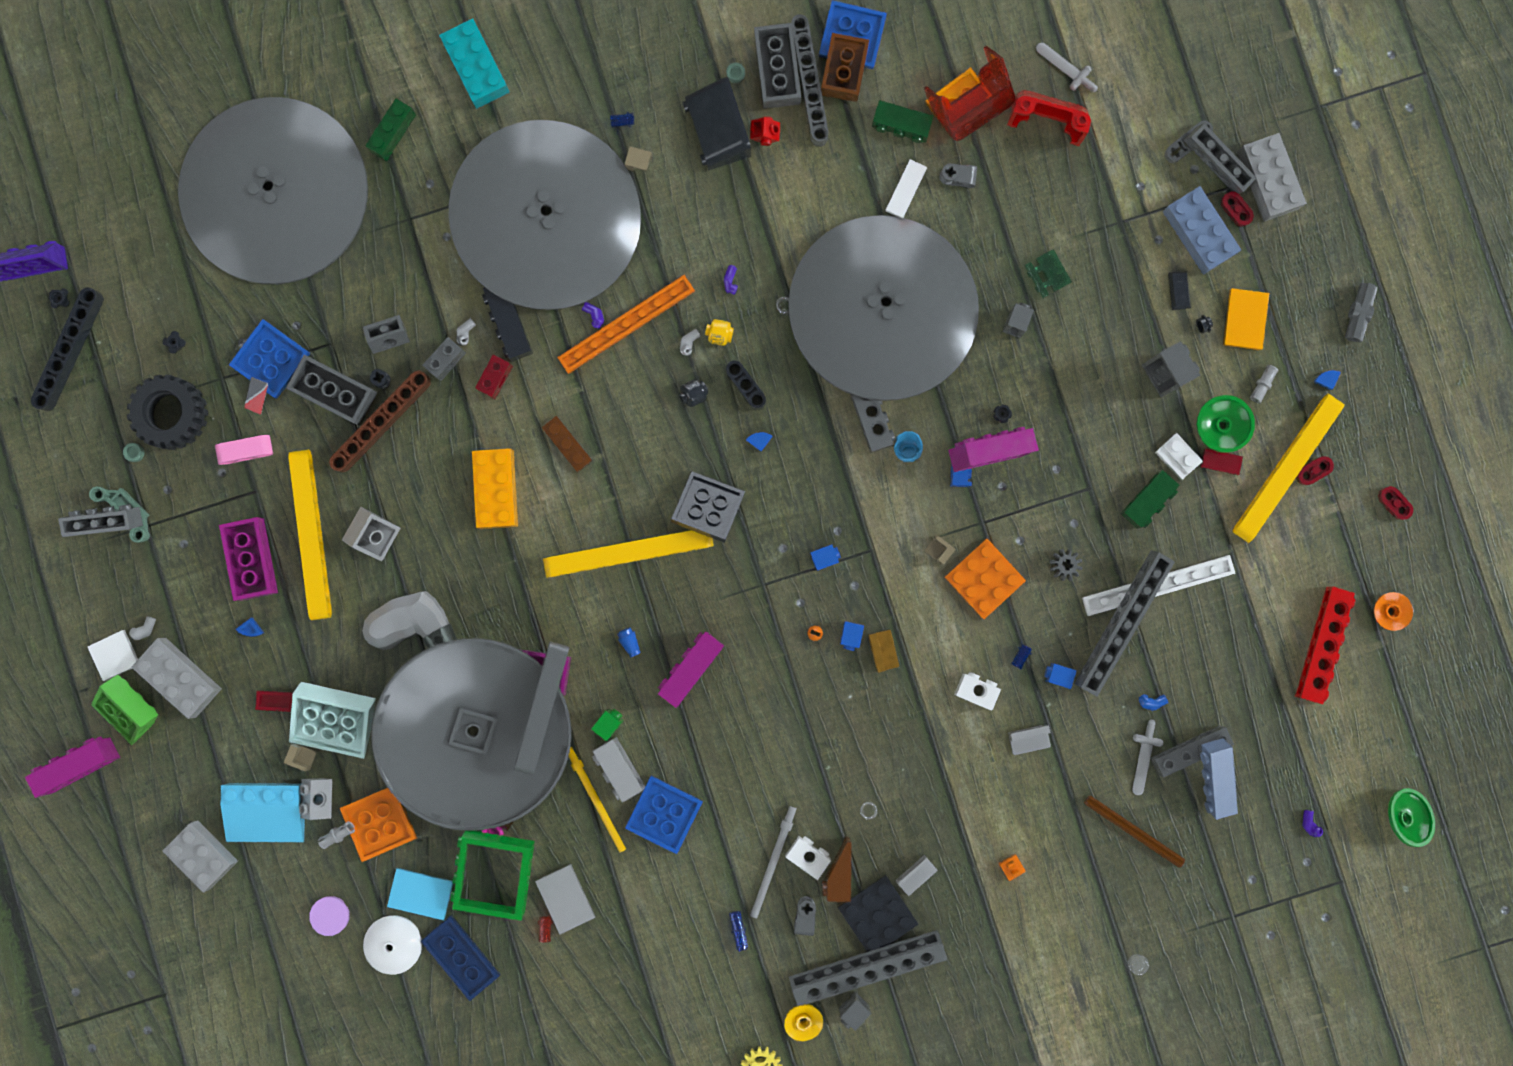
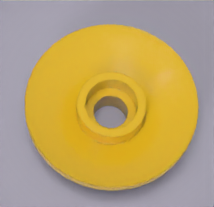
(805, 1029)

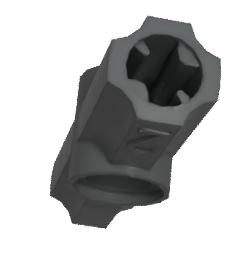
(1361, 312)

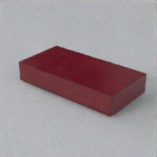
(1221, 462)
(274, 701)

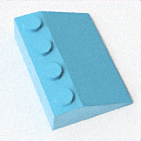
(262, 812)

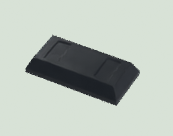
(1179, 290)

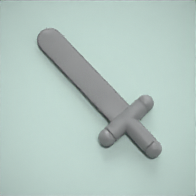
(1078, 76)
(1144, 756)

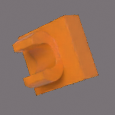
(1012, 867)

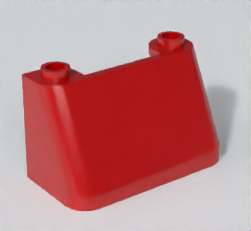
(1074, 115)

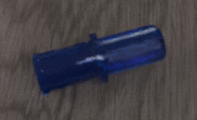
(738, 930)

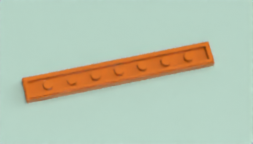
(626, 324)

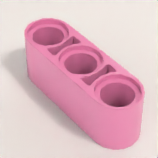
(243, 449)

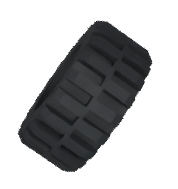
(143, 408)

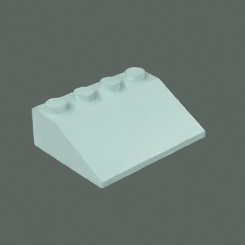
(331, 719)

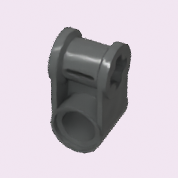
(961, 175)
(805, 919)

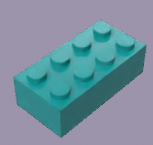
(474, 63)

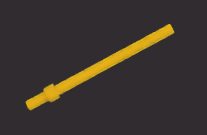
(577, 766)

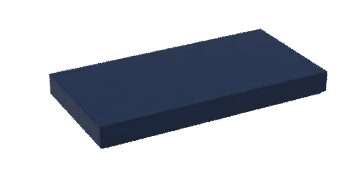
(460, 958)

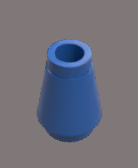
(629, 641)

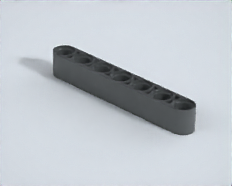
(809, 71)
(541, 708)

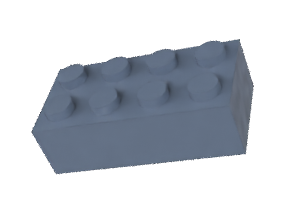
(1201, 230)

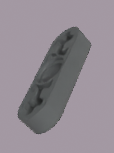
(1180, 143)

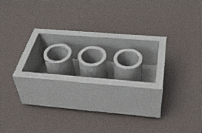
(1275, 182)
(176, 678)

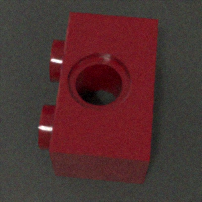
(494, 377)

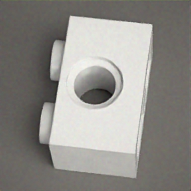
(988, 696)
(814, 867)

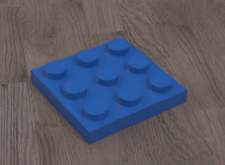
(854, 22)
(269, 358)
(664, 814)

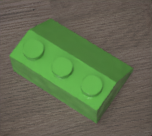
(124, 708)

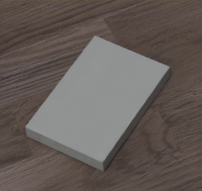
(565, 899)

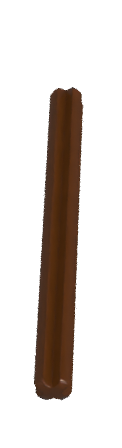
(1134, 831)

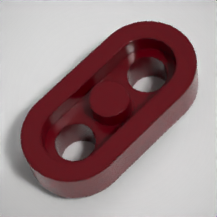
(1238, 208)
(1314, 471)
(1395, 502)

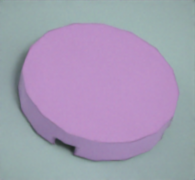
(329, 916)

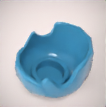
(908, 446)

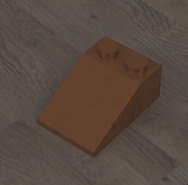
(844, 67)
(838, 878)

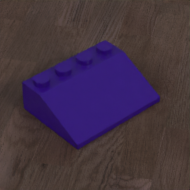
(32, 261)

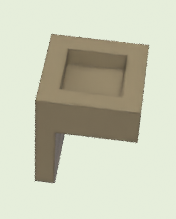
(638, 159)
(939, 550)
(300, 757)

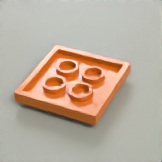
(985, 579)
(378, 823)

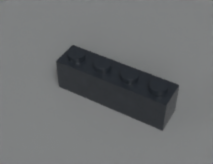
(509, 326)

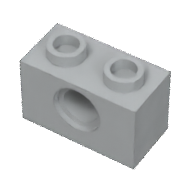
(322, 806)

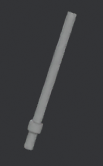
(786, 826)

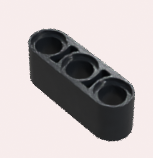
(743, 376)

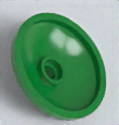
(1236, 417)
(1411, 817)

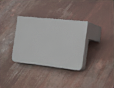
(1029, 739)
(916, 875)

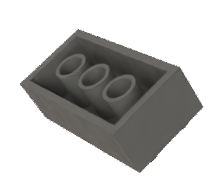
(777, 65)
(1171, 369)
(331, 390)

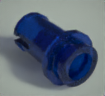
(623, 120)
(1021, 656)

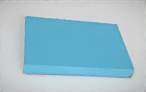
(420, 894)

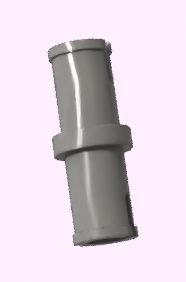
(1264, 384)
(336, 835)

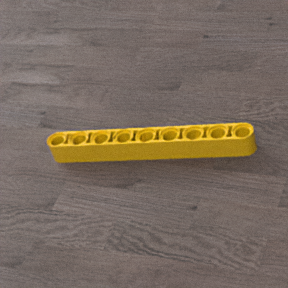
(1288, 468)
(310, 535)
(625, 553)

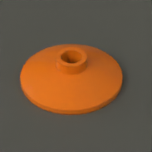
(1401, 608)

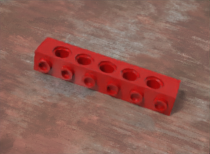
(1316, 650)

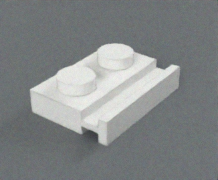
(1178, 456)

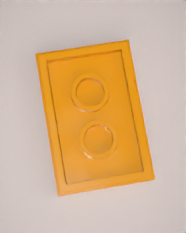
(958, 86)
(1246, 319)

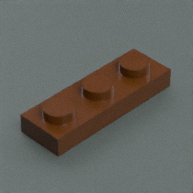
(567, 444)

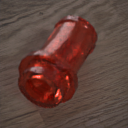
(545, 929)

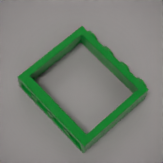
(499, 842)

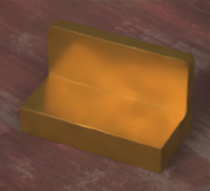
(883, 650)

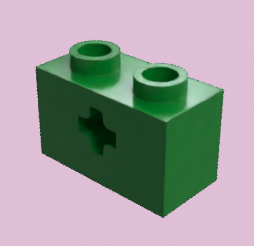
(608, 724)

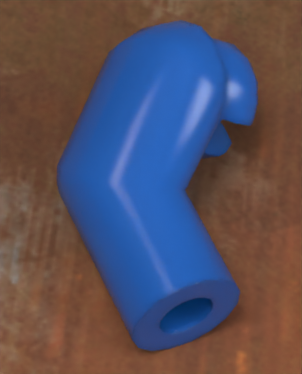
(1152, 704)

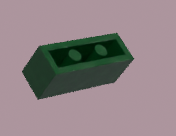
(902, 121)
(390, 130)
(1150, 500)

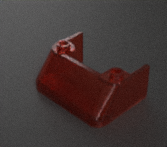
(977, 105)

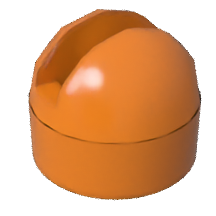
(816, 629)

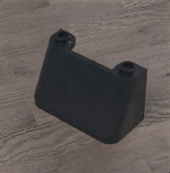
(718, 124)

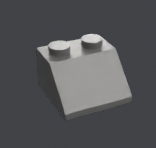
(371, 534)

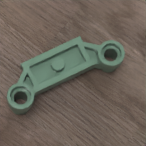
(118, 498)

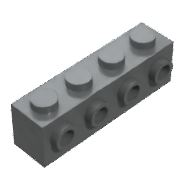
(100, 521)

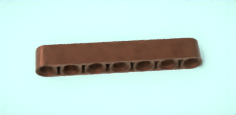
(371, 423)

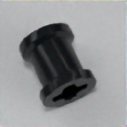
(375, 376)

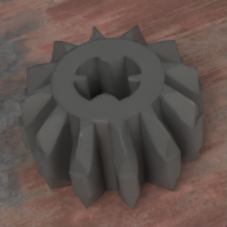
(1061, 569)

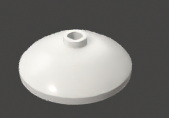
(402, 936)

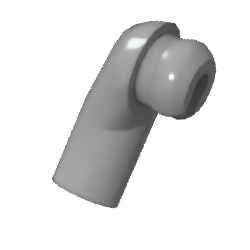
(462, 333)
(687, 341)
(143, 631)

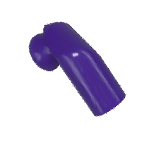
(728, 279)
(595, 313)
(1309, 826)

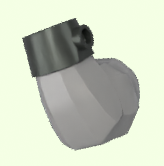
(407, 618)

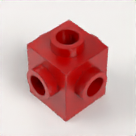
(765, 130)

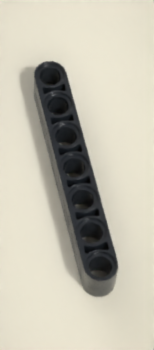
(67, 359)

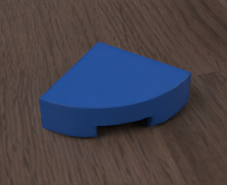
(1328, 379)
(759, 440)
(250, 628)

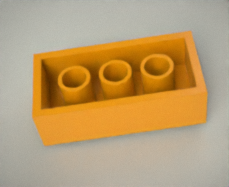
(494, 488)

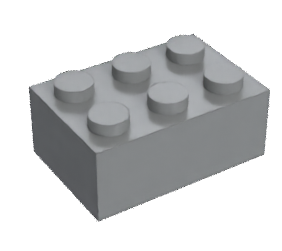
(618, 770)
(200, 856)

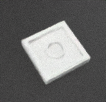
(113, 655)

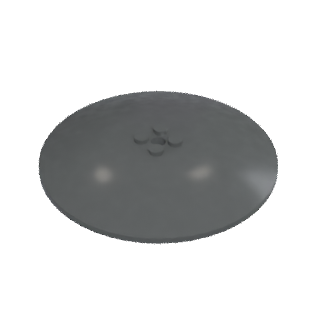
(305, 216)
(538, 257)
(874, 347)
(433, 759)

